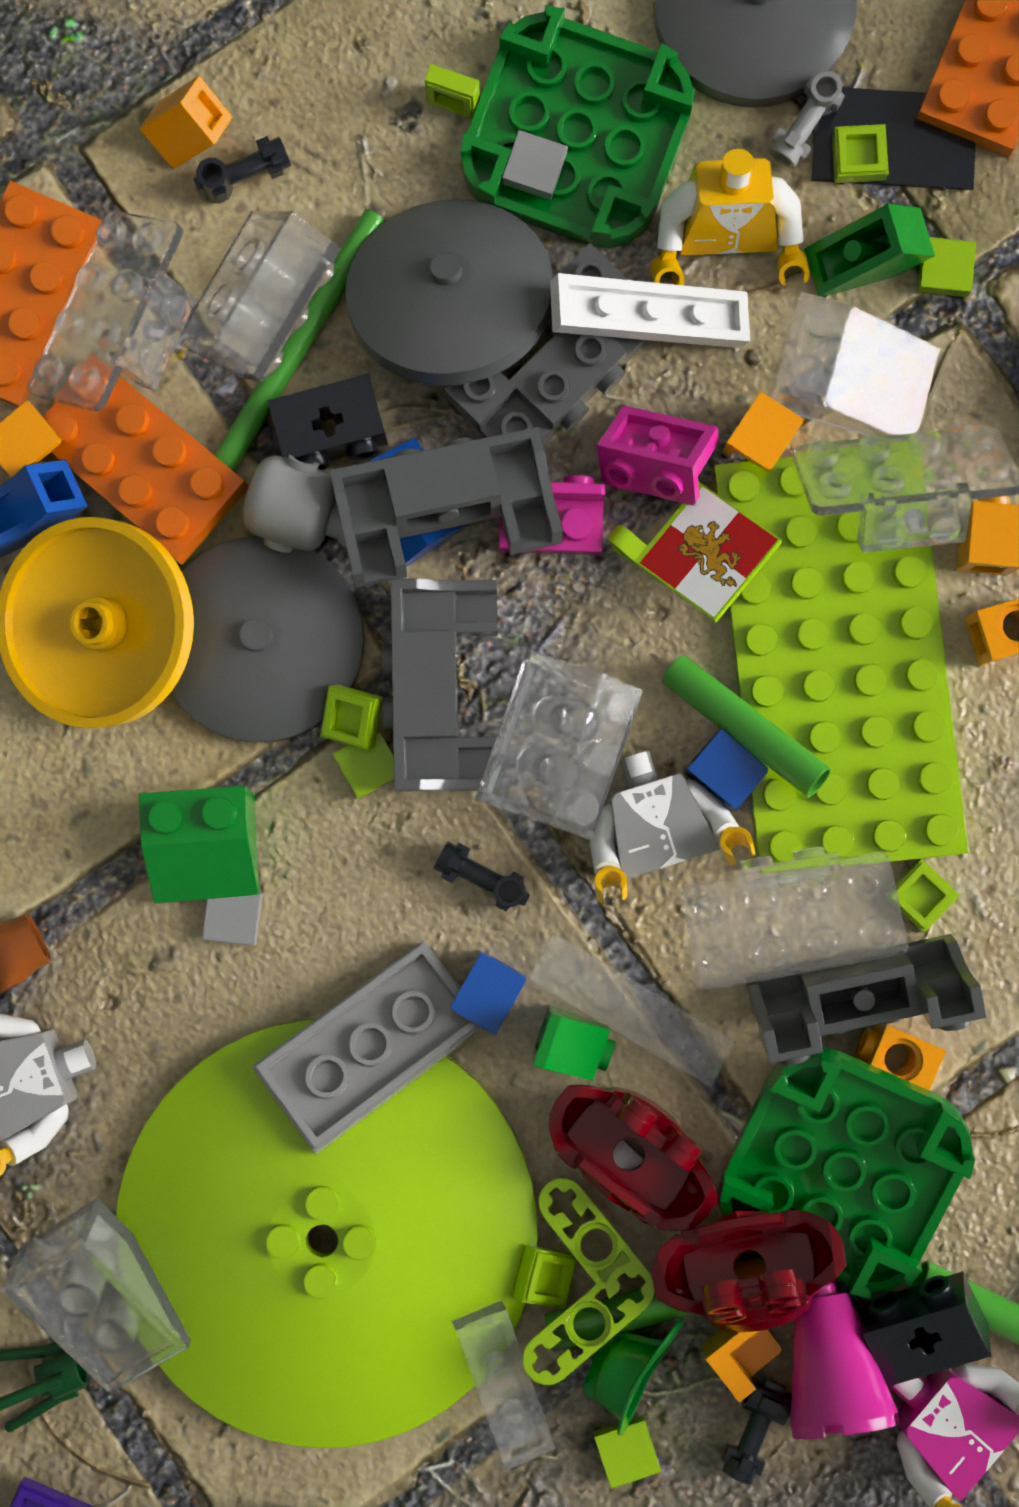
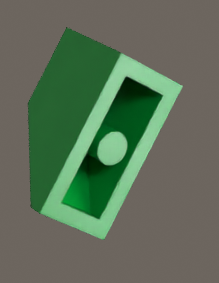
(870, 249)
(572, 1044)

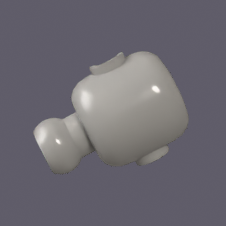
(291, 505)

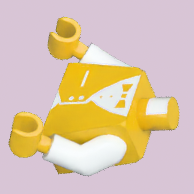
(730, 209)

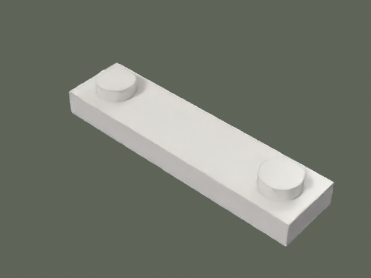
(649, 311)

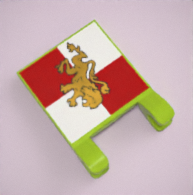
(702, 552)

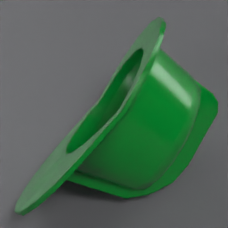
(623, 1370)

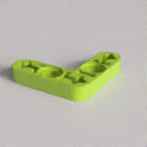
(603, 1273)

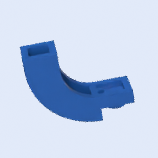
(35, 501)

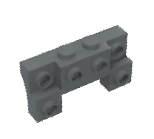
(556, 380)
(445, 490)
(425, 683)
(832, 1001)

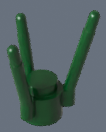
(56, 1376)

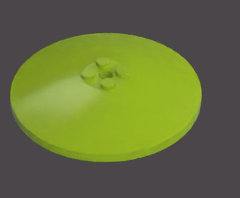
(343, 1340)

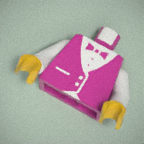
(955, 1428)

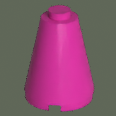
(835, 1373)

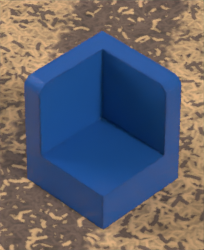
(726, 769)
(488, 992)

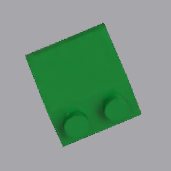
(199, 843)

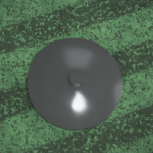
(755, 48)
(449, 292)
(267, 640)

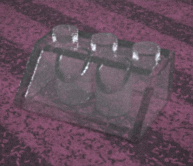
(260, 294)
(559, 744)

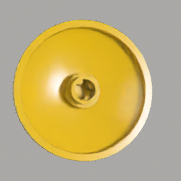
(95, 622)

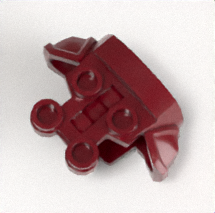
(670, 1183)
(698, 1275)

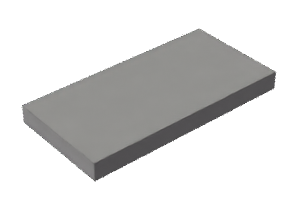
(366, 1047)

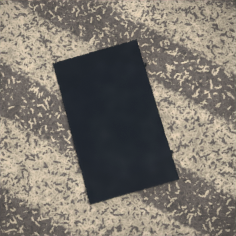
(915, 150)

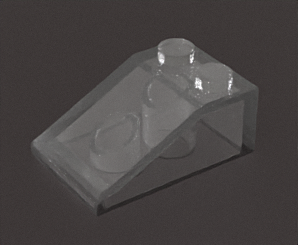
(852, 369)
(97, 1296)

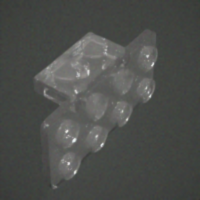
(118, 317)
(907, 485)
(793, 917)

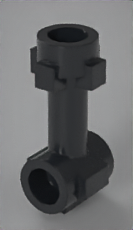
(216, 179)
(508, 890)
(766, 1404)

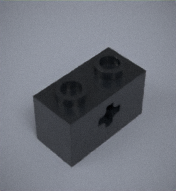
(351, 405)
(925, 1328)

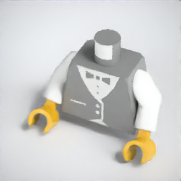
(659, 826)
(35, 1086)

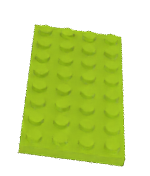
(853, 670)

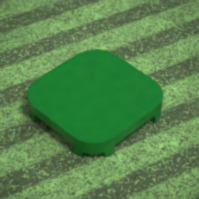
(602, 98)
(857, 1152)

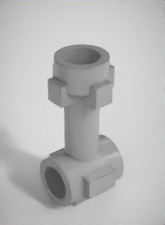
(822, 98)

